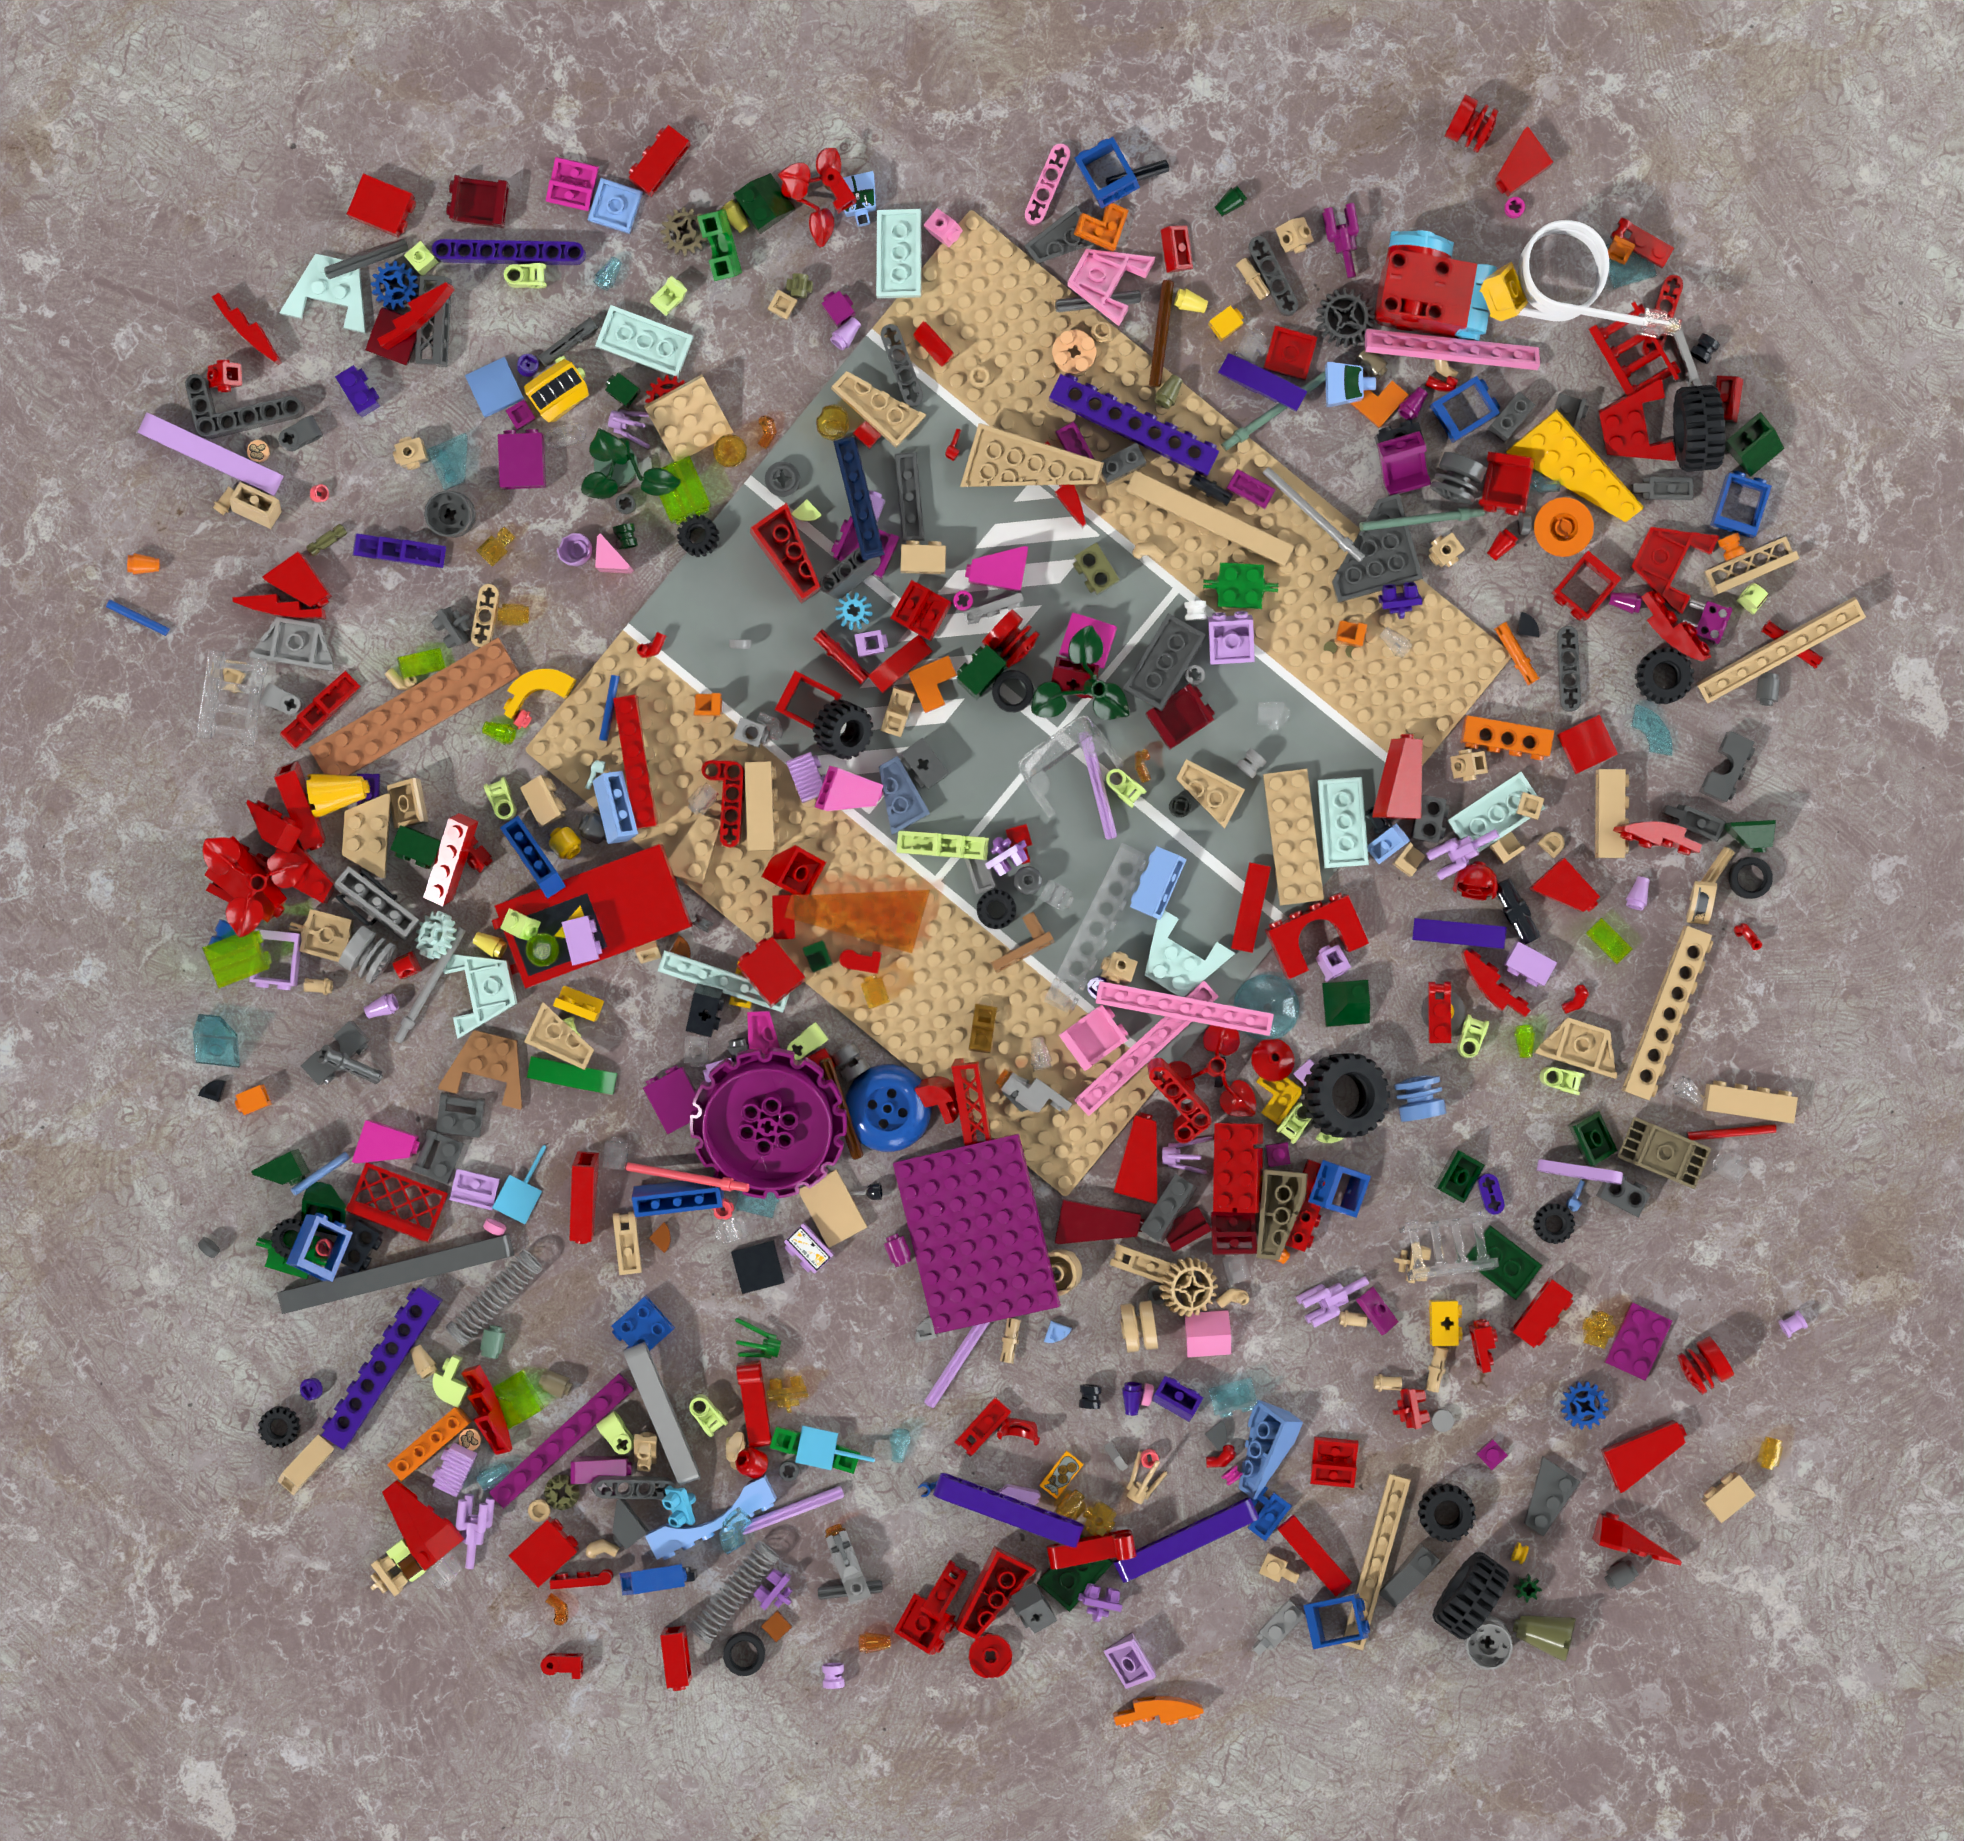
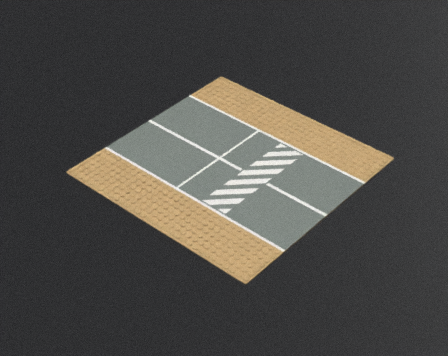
(1343, 710)

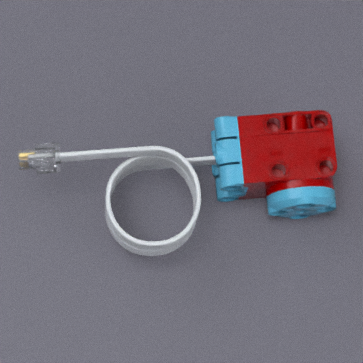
(1440, 296)

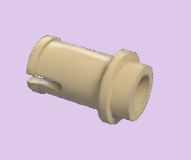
(223, 503)
(321, 986)
(1352, 1319)
(1387, 1383)

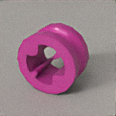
(1510, 213)
(969, 602)
(1232, 1475)

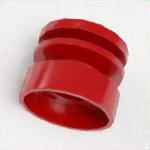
(1471, 123)
(1011, 638)
(1705, 1365)

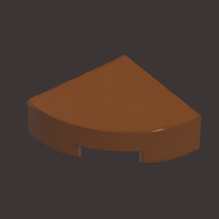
(681, 947)
(662, 1237)

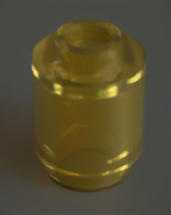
(513, 614)
(1770, 1453)

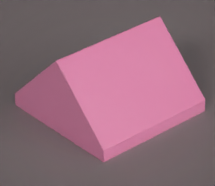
(609, 559)
(1208, 1334)

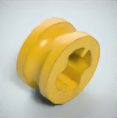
(1519, 1553)

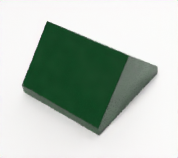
(1593, 1139)
(1459, 1175)

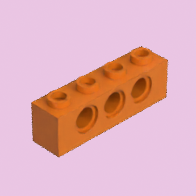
(1542, 737)
(429, 1443)

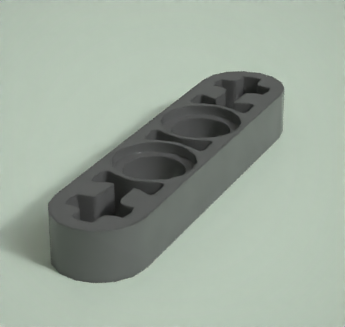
(1270, 277)
(899, 366)
(1564, 668)
(633, 1487)

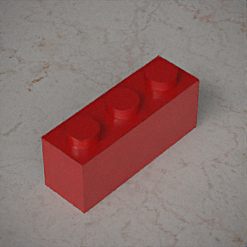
(659, 160)
(1542, 1313)

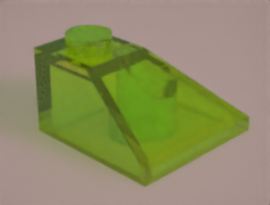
(517, 1399)

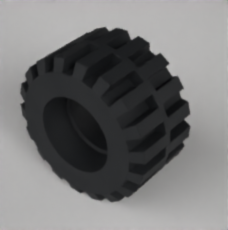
(1677, 662)
(831, 722)
(1460, 1525)

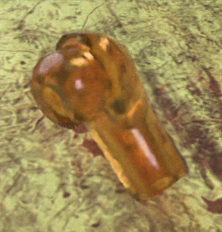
(769, 431)
(1140, 765)
(560, 1609)

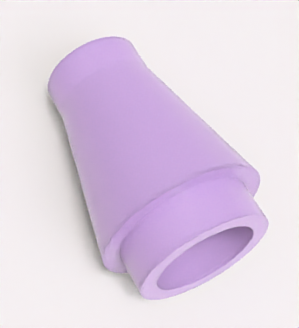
(845, 334)
(1638, 894)
(382, 1006)

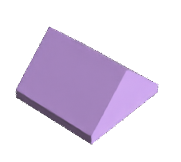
(1130, 1662)

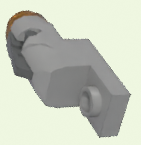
(1029, 1096)
(847, 1564)

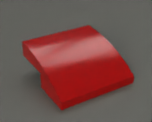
(921, 610)
(1587, 744)
(1334, 1462)

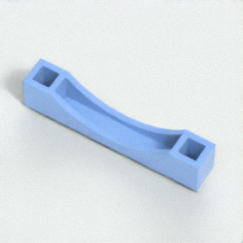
(668, 1539)

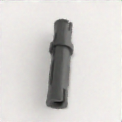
(588, 327)

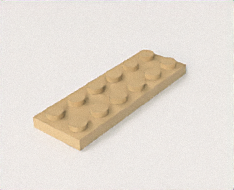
(1293, 837)

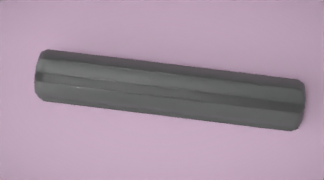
(838, 1591)

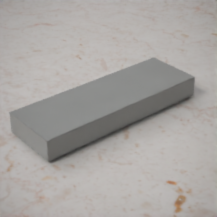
(1685, 359)

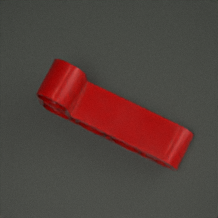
(727, 804)
(1176, 1096)
(754, 1403)
(1092, 1549)

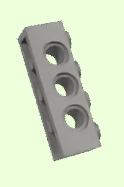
(376, 903)

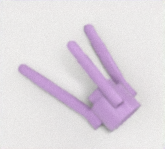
(621, 420)
(1171, 1155)

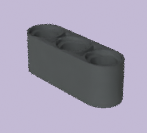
(848, 574)

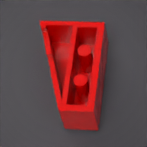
(315, 880)

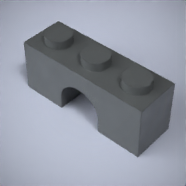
(1737, 750)
(351, 1041)
(1168, 1206)

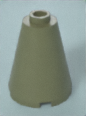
(1546, 1633)

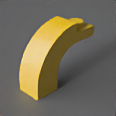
(535, 681)

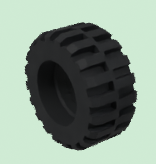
(1699, 428)
(1371, 1095)
(1471, 1595)

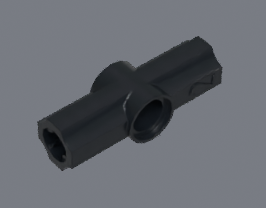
(1517, 912)

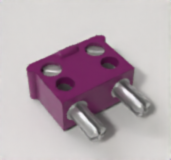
(1713, 622)

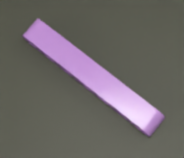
(210, 454)

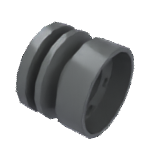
(1456, 482)
(438, 509)

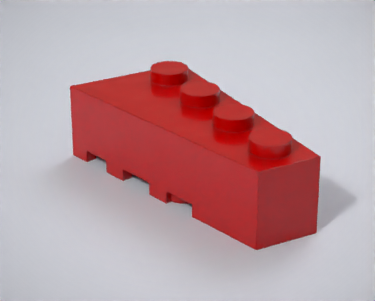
(783, 546)
(996, 1584)

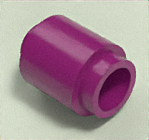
(897, 1250)

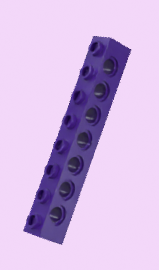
(1120, 426)
(333, 1429)

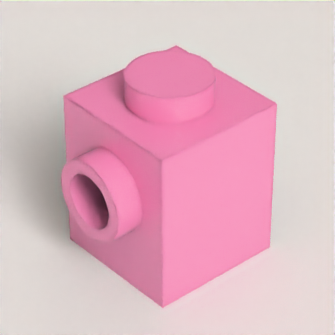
(943, 227)

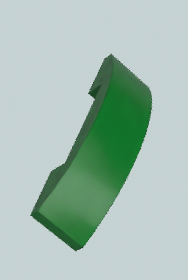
(571, 1075)
(788, 1442)

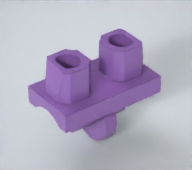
(1000, 863)
(766, 1596)
(1092, 1598)

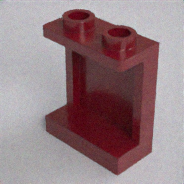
(478, 202)
(1181, 716)

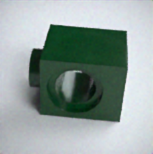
(622, 389)

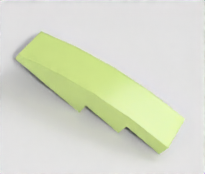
(942, 845)

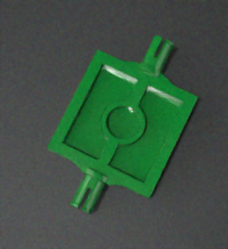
(1240, 585)
(278, 1263)

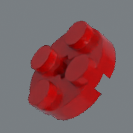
(990, 1668)

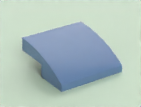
(494, 387)

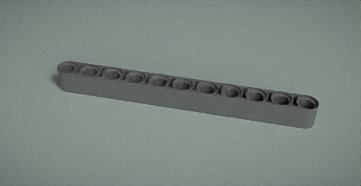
(395, 1273)

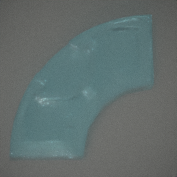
(1654, 730)
(732, 1531)

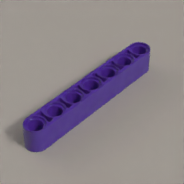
(500, 246)
(1008, 1509)
(1188, 1539)

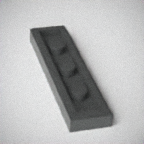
(909, 497)

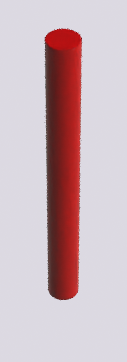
(1732, 1132)

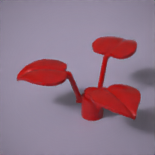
(795, 185)
(243, 913)
(1238, 1098)

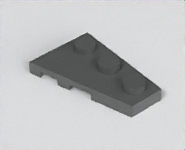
(1057, 238)
(1549, 1496)

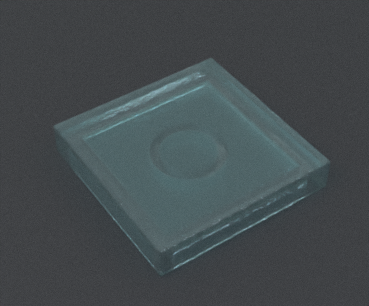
(1633, 271)

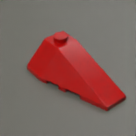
(423, 1530)
(1620, 1536)

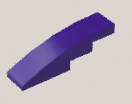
(1262, 382)
(399, 550)
(1459, 933)

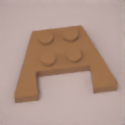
(491, 1058)

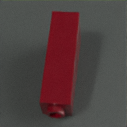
(1093, 1223)

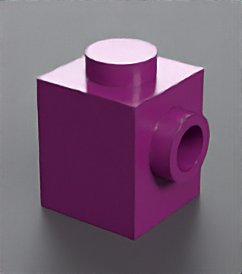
(838, 307)

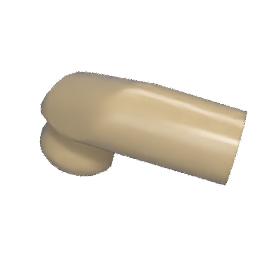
(1443, 368)
(398, 682)

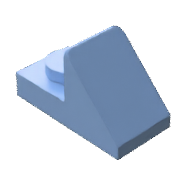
(1387, 843)

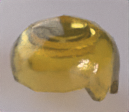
(833, 422)
(730, 450)

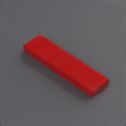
(1250, 907)

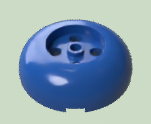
(873, 1085)

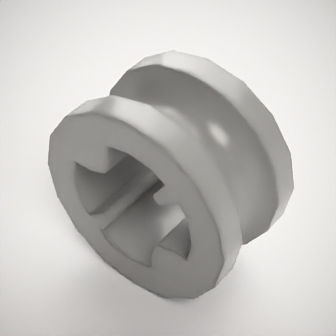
(1190, 679)

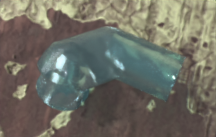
(1543, 485)

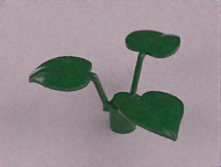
(607, 447)
(1109, 698)

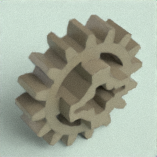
(681, 240)

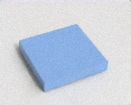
(615, 206)

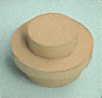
(1102, 331)

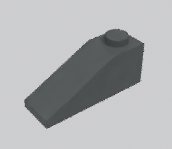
(1409, 1575)

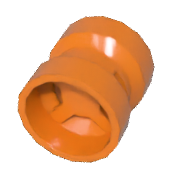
(1731, 546)

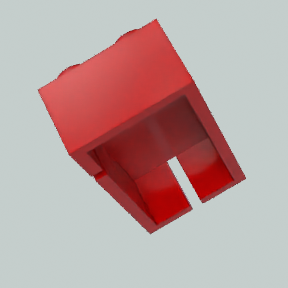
(1237, 1167)

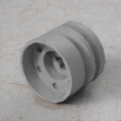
(364, 953)
(1496, 1651)

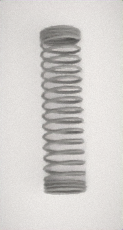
(458, 1334)
(702, 1632)

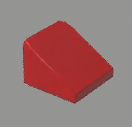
(867, 434)

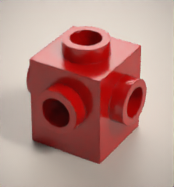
(224, 375)

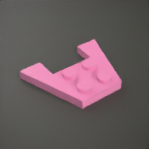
(1100, 273)

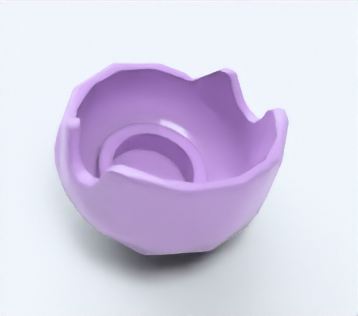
(575, 549)

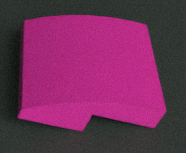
(572, 183)
(1104, 630)

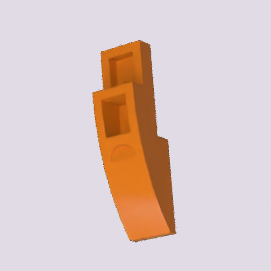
(1167, 1707)

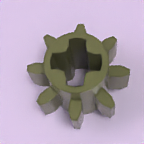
(799, 285)

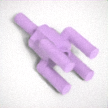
(1460, 852)
(1328, 1299)
(473, 1526)

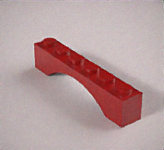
(635, 761)

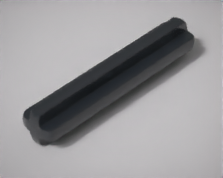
(1143, 172)

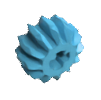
(857, 604)

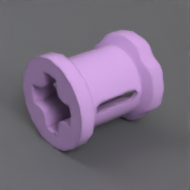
(1793, 1324)

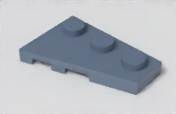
(901, 796)

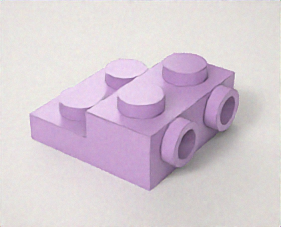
(1231, 638)

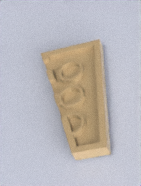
(885, 414)

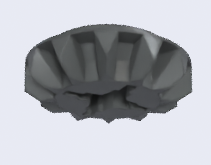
(774, 472)

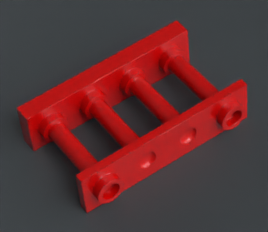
(1613, 353)

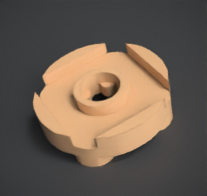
(1067, 341)

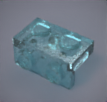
(1233, 1397)

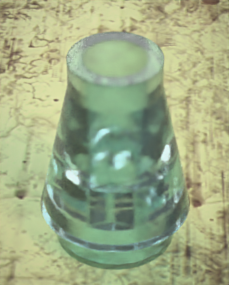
(607, 274)
(899, 1443)
(492, 1476)

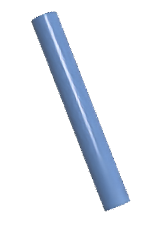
(320, 1173)

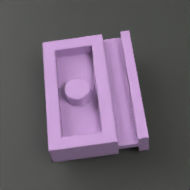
(474, 1189)

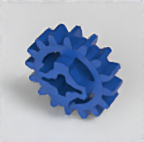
(397, 277)
(1588, 1396)

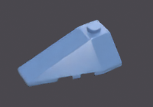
(1270, 1439)

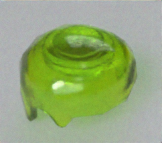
(542, 949)

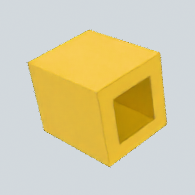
(1226, 323)

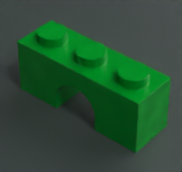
(724, 258)

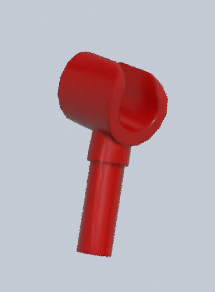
(951, 451)

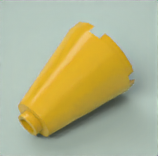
(334, 792)

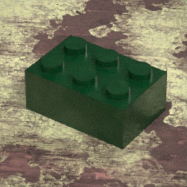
(981, 671)

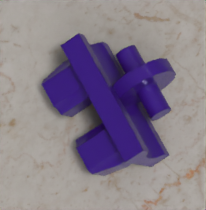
(1400, 602)

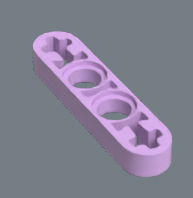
(1579, 1171)

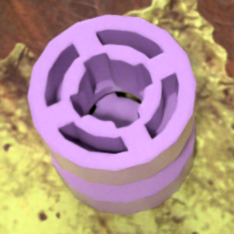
(833, 1675)

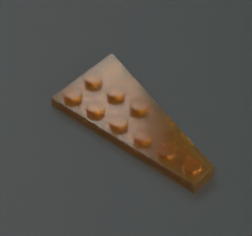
(876, 917)

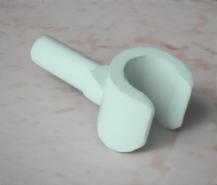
(597, 767)

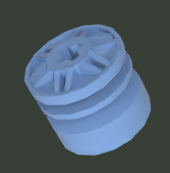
(1420, 1098)

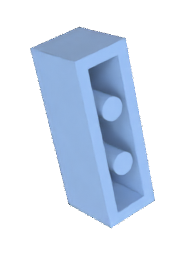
(615, 807)
(1157, 882)

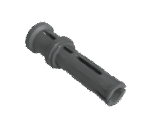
(341, 1061)

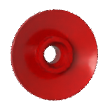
(1270, 1069)

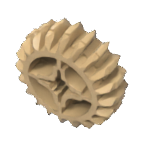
(1190, 1302)

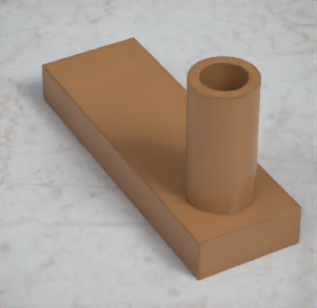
(1040, 941)

